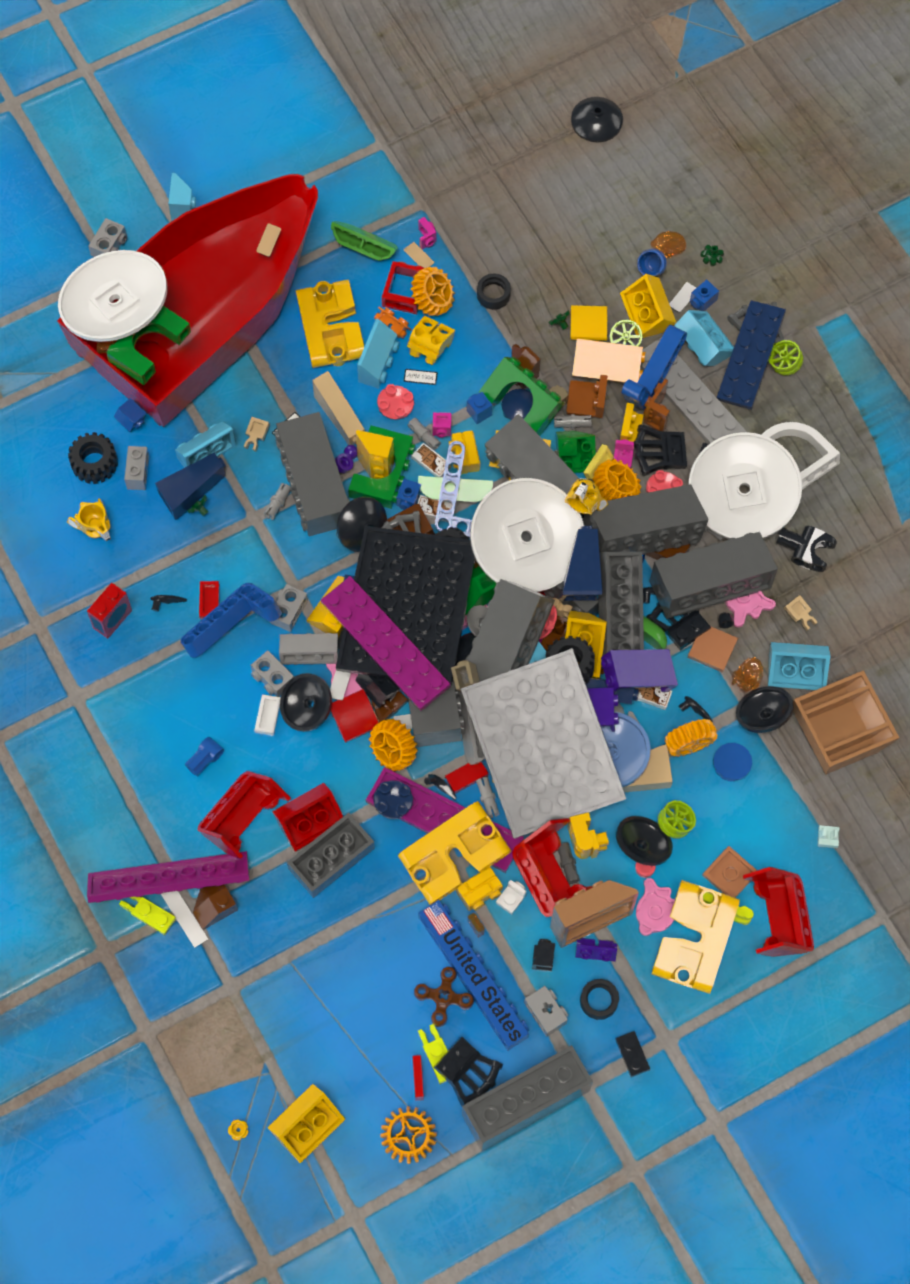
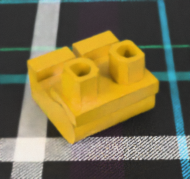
(429, 339)
(585, 842)

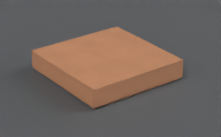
(713, 649)
(728, 871)

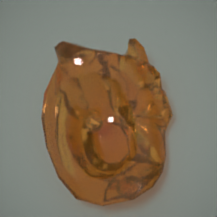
(669, 243)
(748, 675)

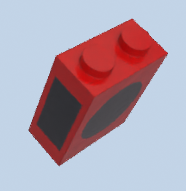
(109, 610)

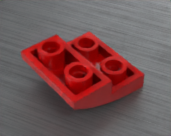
(354, 715)

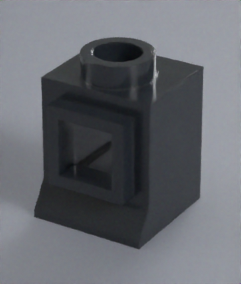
(543, 955)

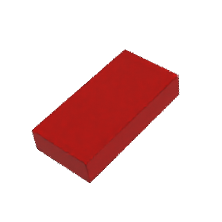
(208, 597)
(465, 776)
(418, 1082)

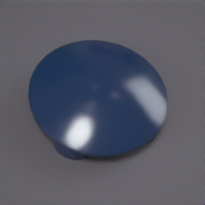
(517, 402)
(393, 799)

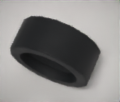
(496, 279)
(599, 983)

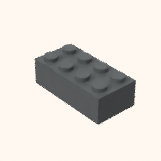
(330, 855)

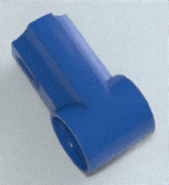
(207, 752)

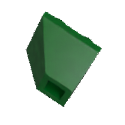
(575, 449)
(481, 589)

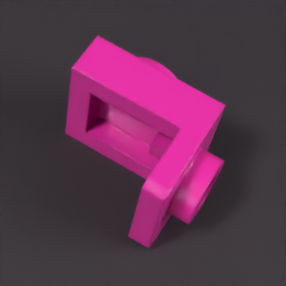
(428, 232)
(441, 424)
(624, 451)

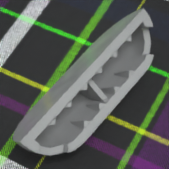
(471, 743)

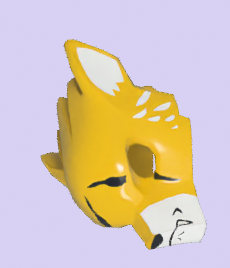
(585, 497)
(92, 520)

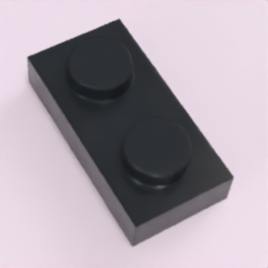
(632, 1054)

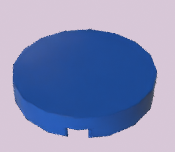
(732, 762)

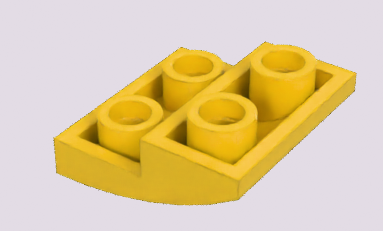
(588, 322)

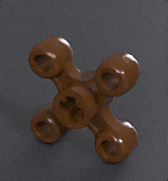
(442, 1004)

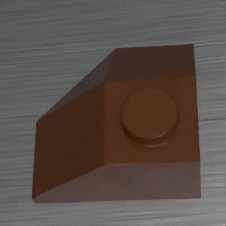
(528, 360)
(213, 905)

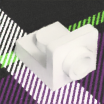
(512, 896)

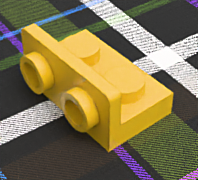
(630, 423)

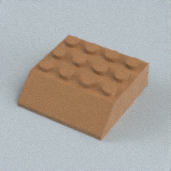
(844, 722)
(591, 911)

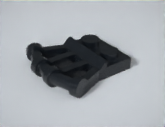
(671, 446)
(682, 631)
(458, 1061)

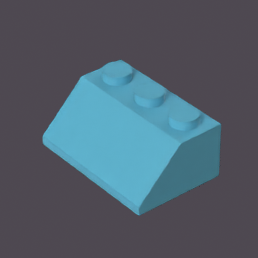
(180, 197)
(705, 337)
(377, 355)
(215, 440)
(798, 666)

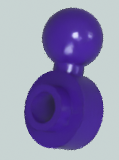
(344, 461)

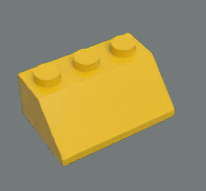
(648, 306)
(375, 453)
(322, 618)
(591, 630)
(306, 1123)

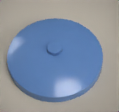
(628, 748)

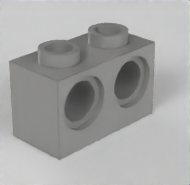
(105, 239)
(136, 468)
(292, 609)
(275, 672)

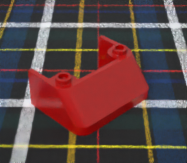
(238, 809)
(540, 868)
(786, 912)

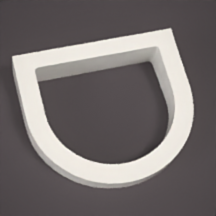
(830, 455)

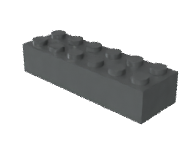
(622, 600)

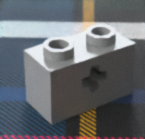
(547, 1022)

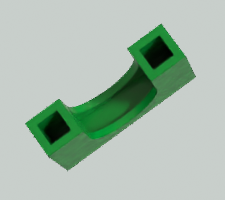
(126, 358)
(510, 372)
(385, 489)

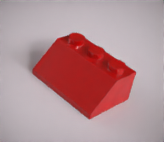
(308, 816)

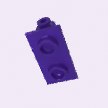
(587, 950)

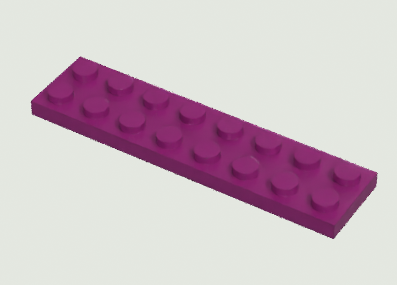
(385, 643)
(432, 810)
(167, 877)

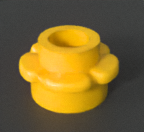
(243, 1129)

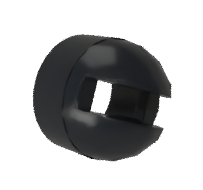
(725, 620)

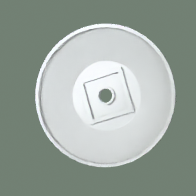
(121, 275)
(752, 462)
(525, 507)

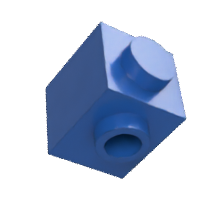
(704, 296)
(479, 407)
(130, 415)
(408, 494)

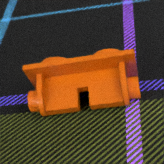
(399, 325)

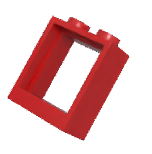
(396, 301)

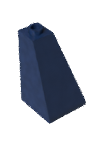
(583, 571)

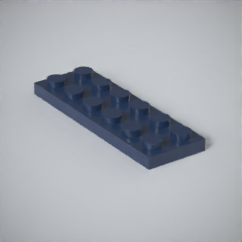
(751, 354)

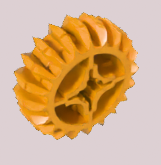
(432, 291)
(616, 480)
(691, 737)
(393, 744)
(400, 1139)

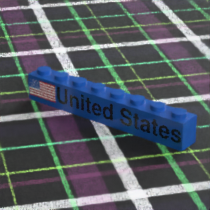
(473, 975)

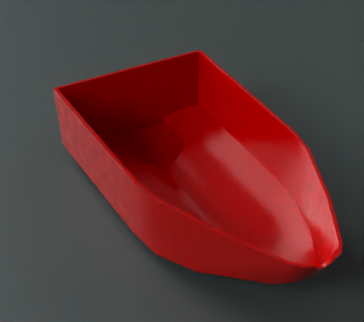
(217, 287)

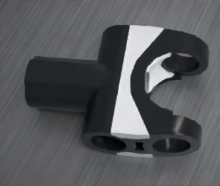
(805, 546)

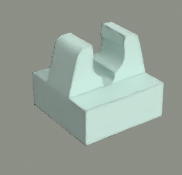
(828, 836)

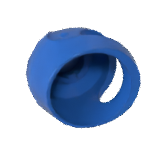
(651, 262)

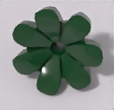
(712, 254)
(560, 319)
(199, 506)

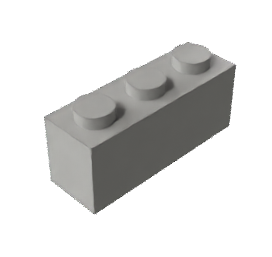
(308, 648)

